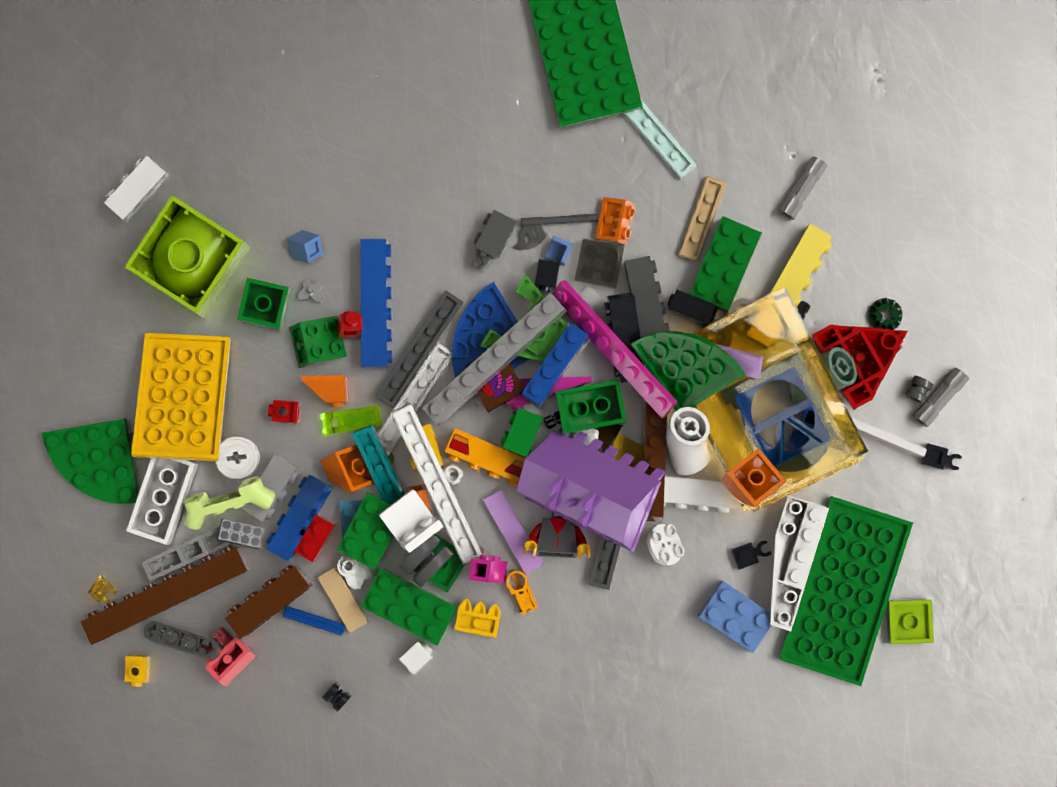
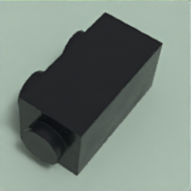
(692, 308)

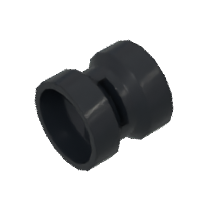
(336, 696)

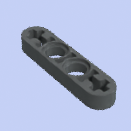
(181, 642)

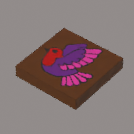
(500, 389)

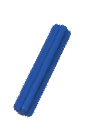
(314, 620)

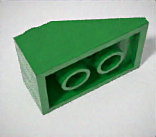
(591, 407)

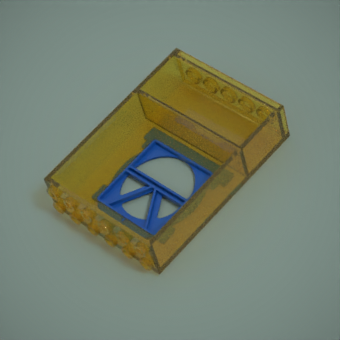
(778, 333)

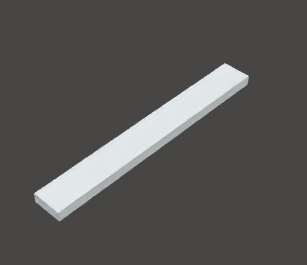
(436, 483)

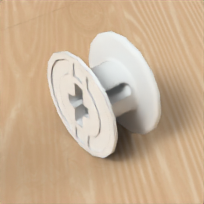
(246, 466)

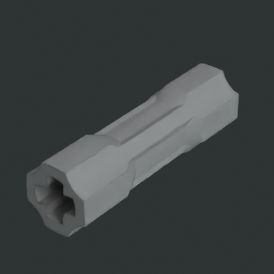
(803, 187)
(952, 384)

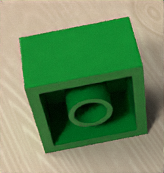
(264, 304)
(522, 432)

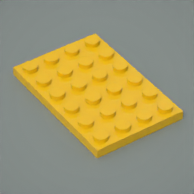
(181, 397)

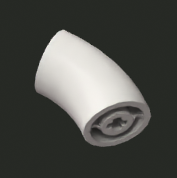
(688, 441)

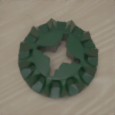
(883, 304)

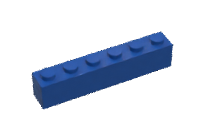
(374, 303)

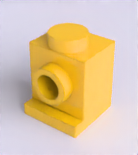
(140, 662)

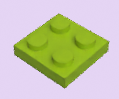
(910, 621)

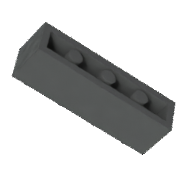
(645, 289)

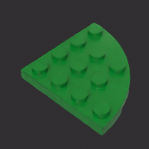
(687, 365)
(96, 460)

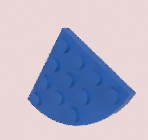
(485, 312)

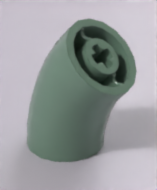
(840, 367)

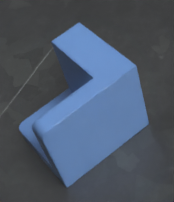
(305, 246)
(559, 250)

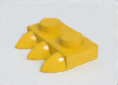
(477, 620)

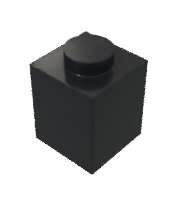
(547, 275)

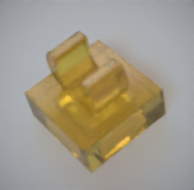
(100, 589)

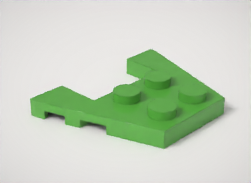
(546, 341)

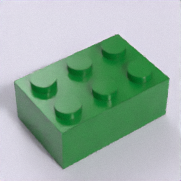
(367, 534)

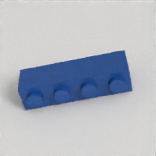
(555, 365)

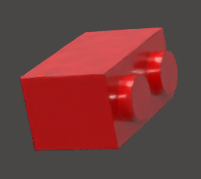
(315, 538)

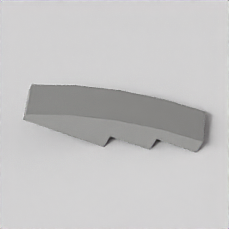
(183, 554)

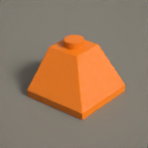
(330, 388)
(347, 469)
(753, 479)

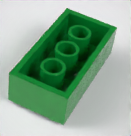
(725, 263)
(409, 606)

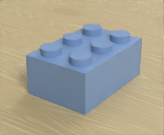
(736, 616)

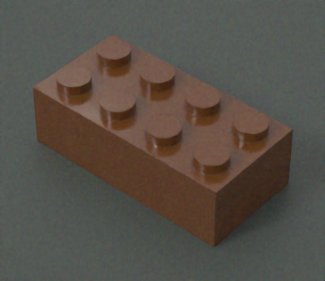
(269, 601)

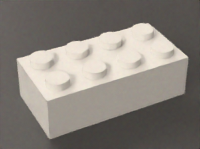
(162, 499)

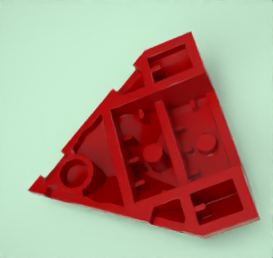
(872, 354)

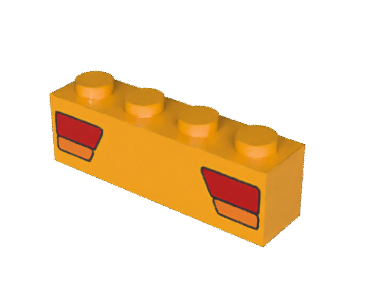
(485, 455)

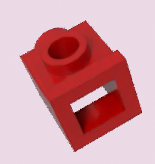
(349, 325)
(292, 414)

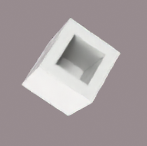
(417, 656)

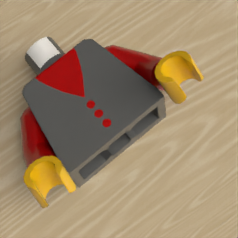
(557, 539)

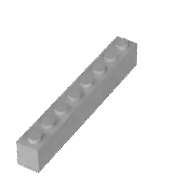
(494, 359)

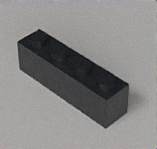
(623, 322)

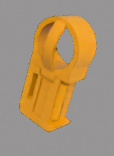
(522, 595)

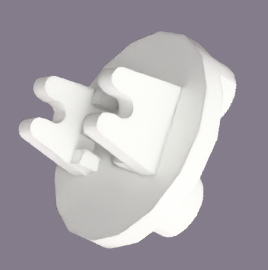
(665, 544)

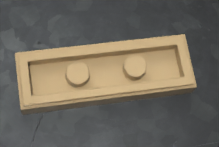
(343, 599)

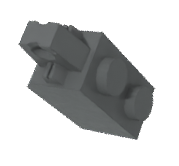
(492, 239)

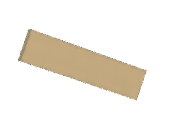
(702, 219)

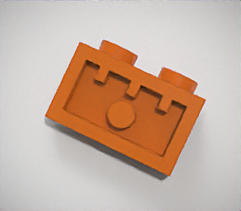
(615, 220)

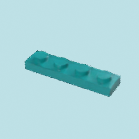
(378, 464)

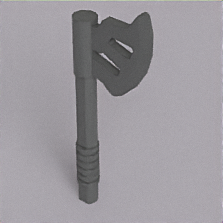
(527, 224)

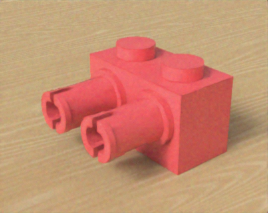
(232, 660)

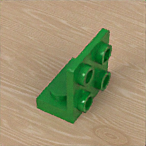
(316, 341)

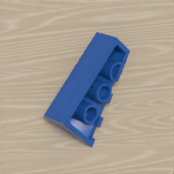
(299, 516)

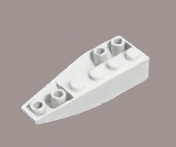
(793, 556)

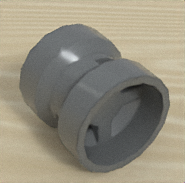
(919, 389)

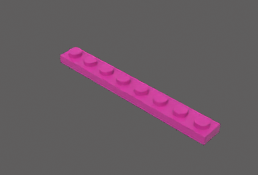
(614, 350)

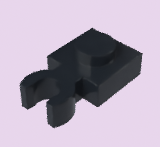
(937, 457)
(747, 555)

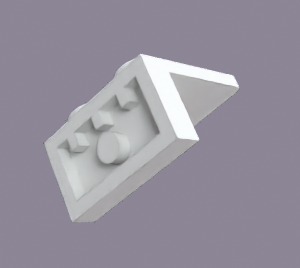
(410, 521)

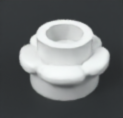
(458, 473)

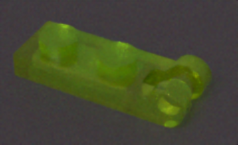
(351, 419)

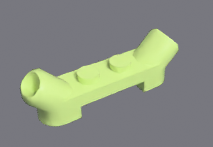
(250, 491)

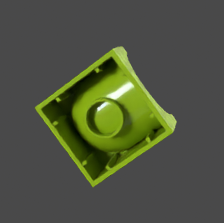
(187, 256)

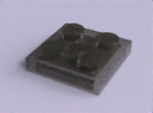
(599, 263)

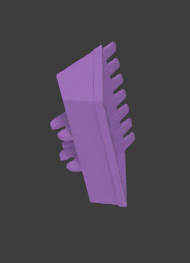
(591, 486)

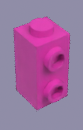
(488, 569)

